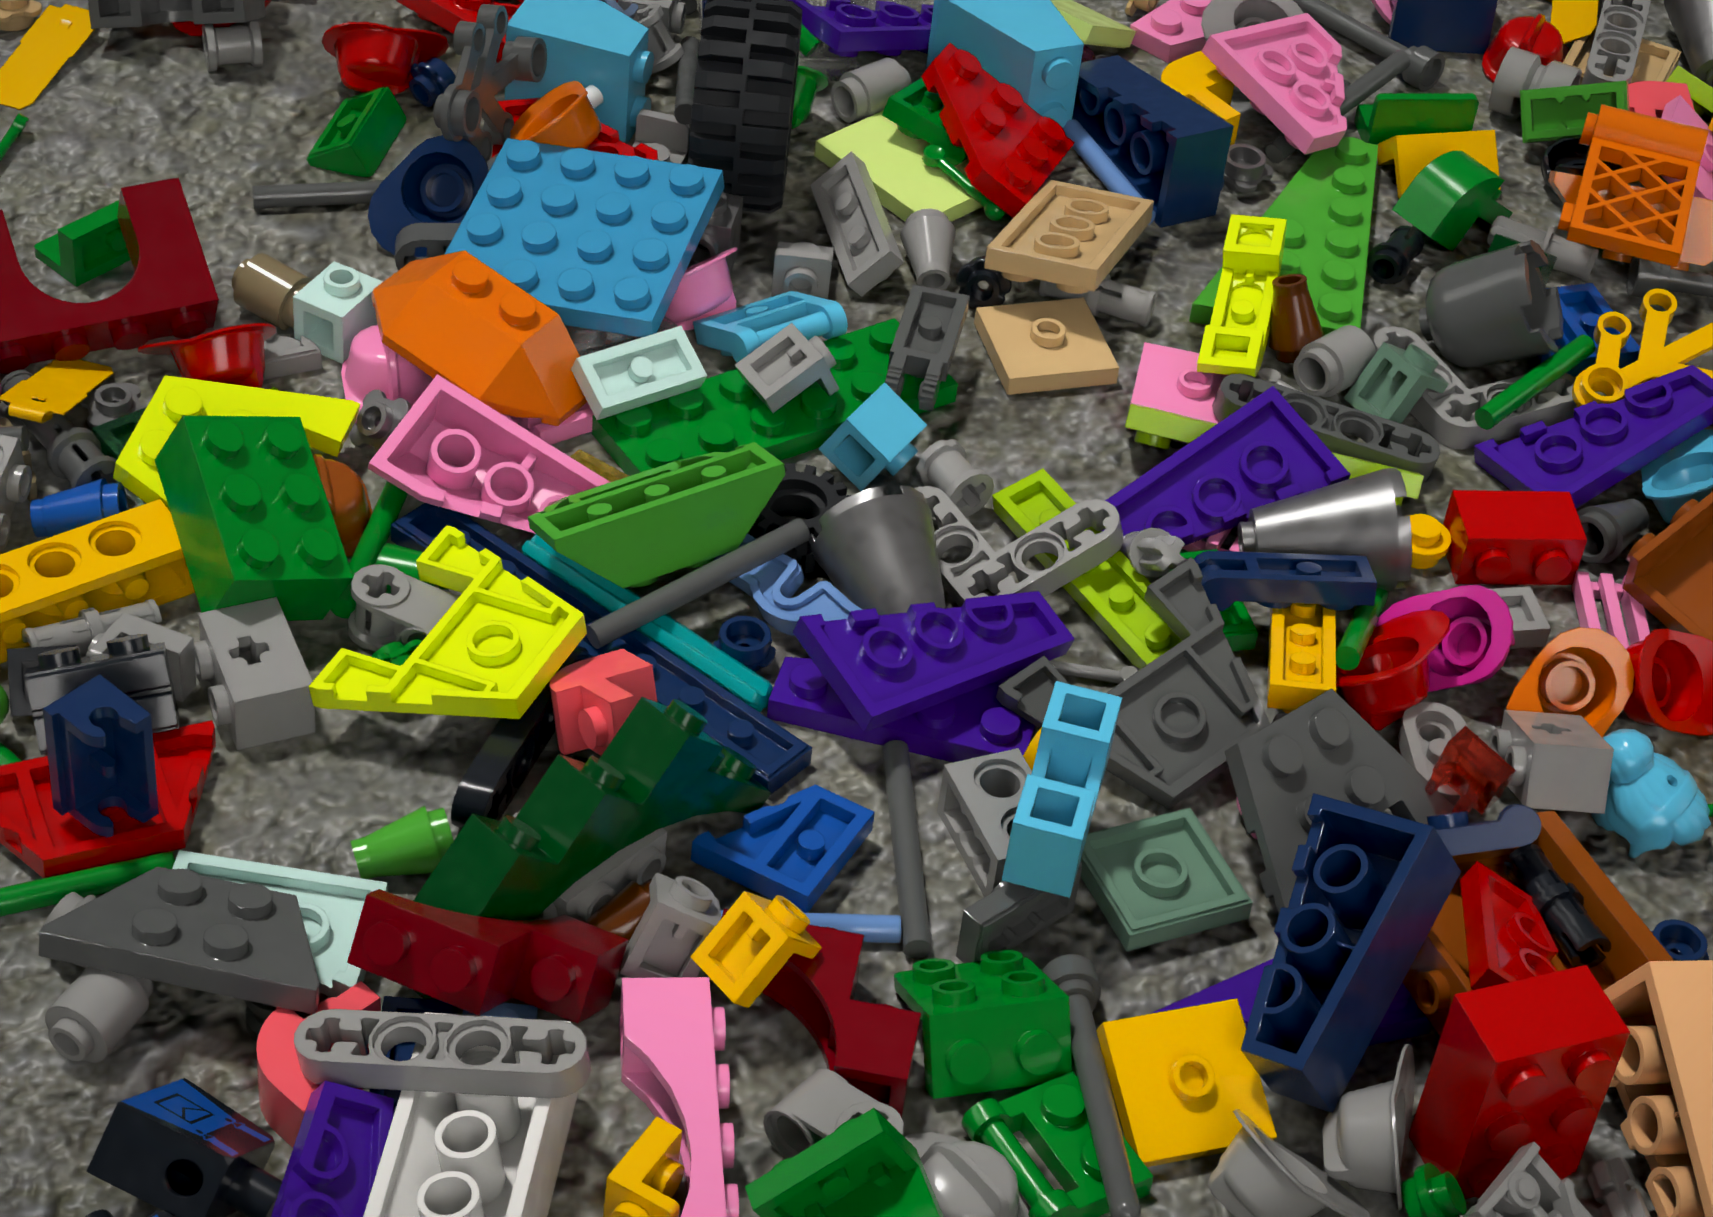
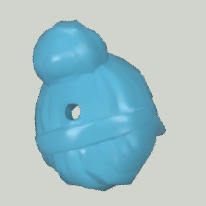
(1650, 797)

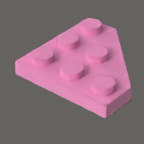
(1288, 76)

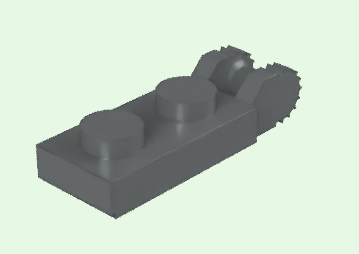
(926, 341)

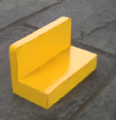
(1416, 151)

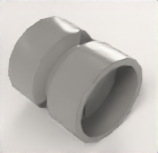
(1523, 72)

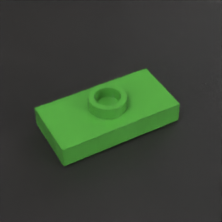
(1562, 111)

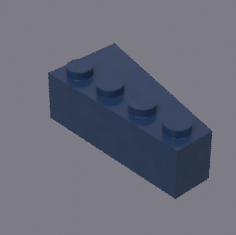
(1155, 138)
(1344, 945)

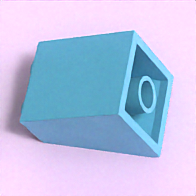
(1016, 44)
(591, 46)

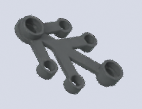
(472, 95)

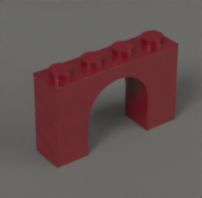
(163, 299)

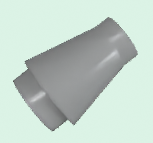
(929, 246)

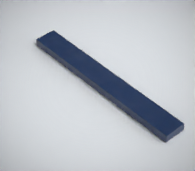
(730, 720)

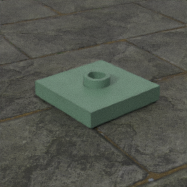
(1161, 879)

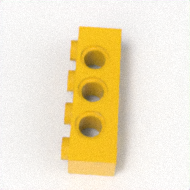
(91, 566)

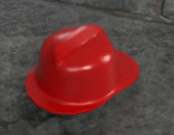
(1526, 33)
(380, 55)
(221, 356)
(1393, 667)
(1672, 682)

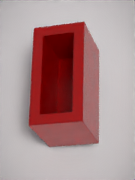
(1514, 537)

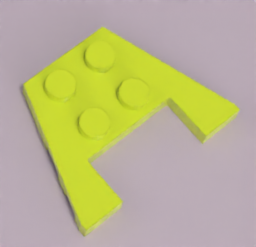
(324, 419)
(480, 658)

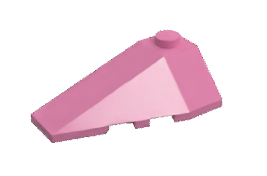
(476, 460)

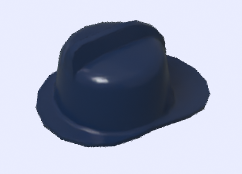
(427, 187)

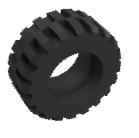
(746, 97)

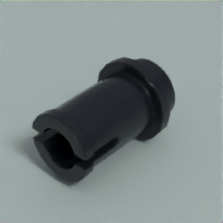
(1391, 259)

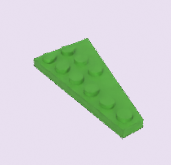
(1325, 232)

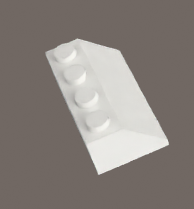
(471, 1152)

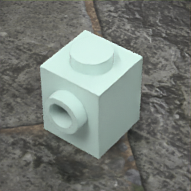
(335, 309)

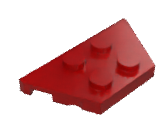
(63, 845)

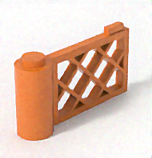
(1645, 150)

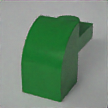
(1450, 197)

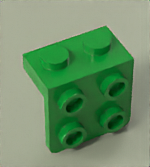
(988, 1023)
(851, 1173)

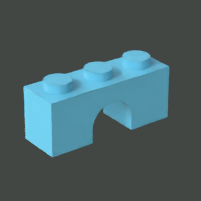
(1062, 789)

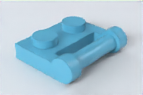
(751, 325)

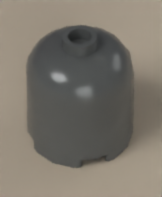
(1493, 308)

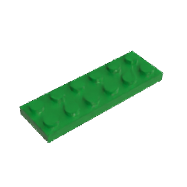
(730, 414)

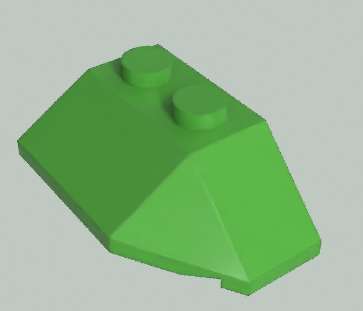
(663, 515)

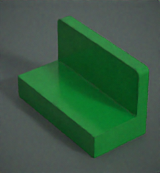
(1415, 114)
(86, 247)

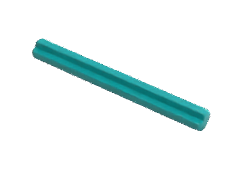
(664, 630)

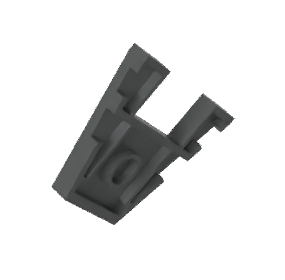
(1174, 710)
(1322, 752)

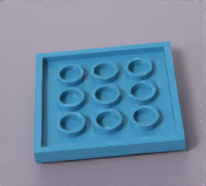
(590, 230)

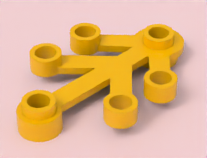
(1653, 358)

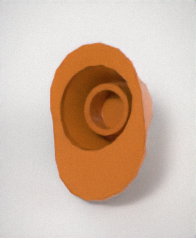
(560, 118)
(1578, 675)

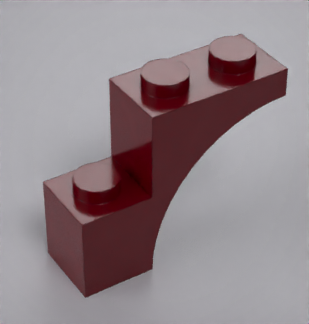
(485, 960)
(858, 1039)

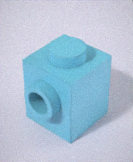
(874, 438)

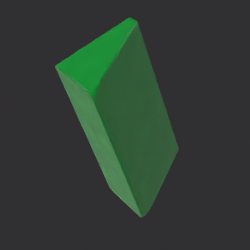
(359, 134)

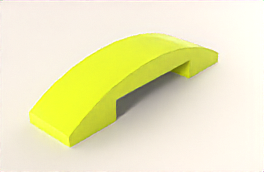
(1244, 296)

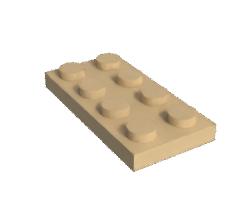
(1068, 236)

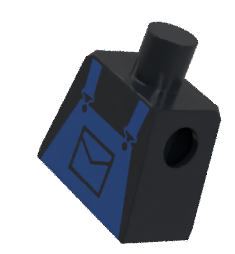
(187, 1154)

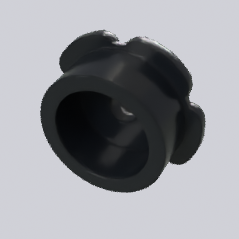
(972, 274)

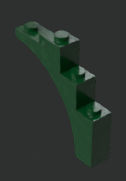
(584, 813)

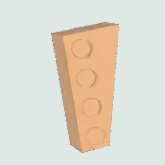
(1669, 1080)

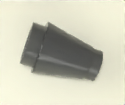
(1611, 528)

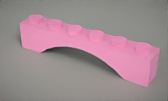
(670, 1065)

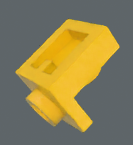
(754, 945)
(647, 1175)

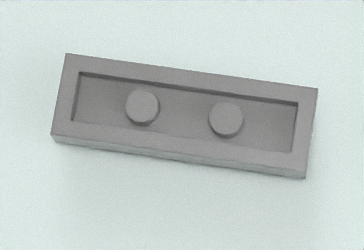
(856, 224)

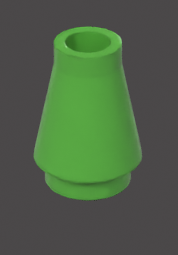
(404, 846)

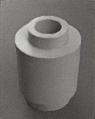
(867, 89)
(1333, 361)
(96, 1013)

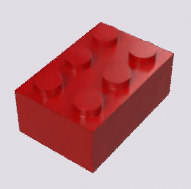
(1516, 1071)

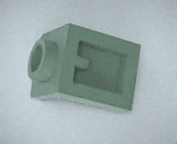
(1395, 382)

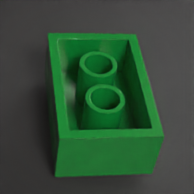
(253, 514)

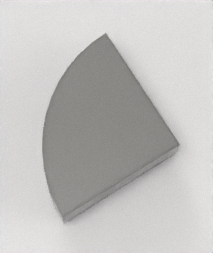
(290, 356)

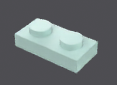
(638, 372)

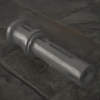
(71, 450)

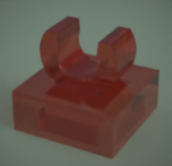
(1471, 771)

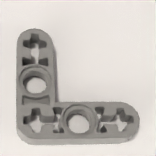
(1451, 414)
(990, 569)

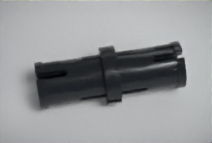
(1559, 906)

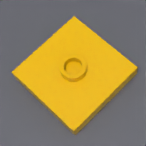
(1181, 1080)

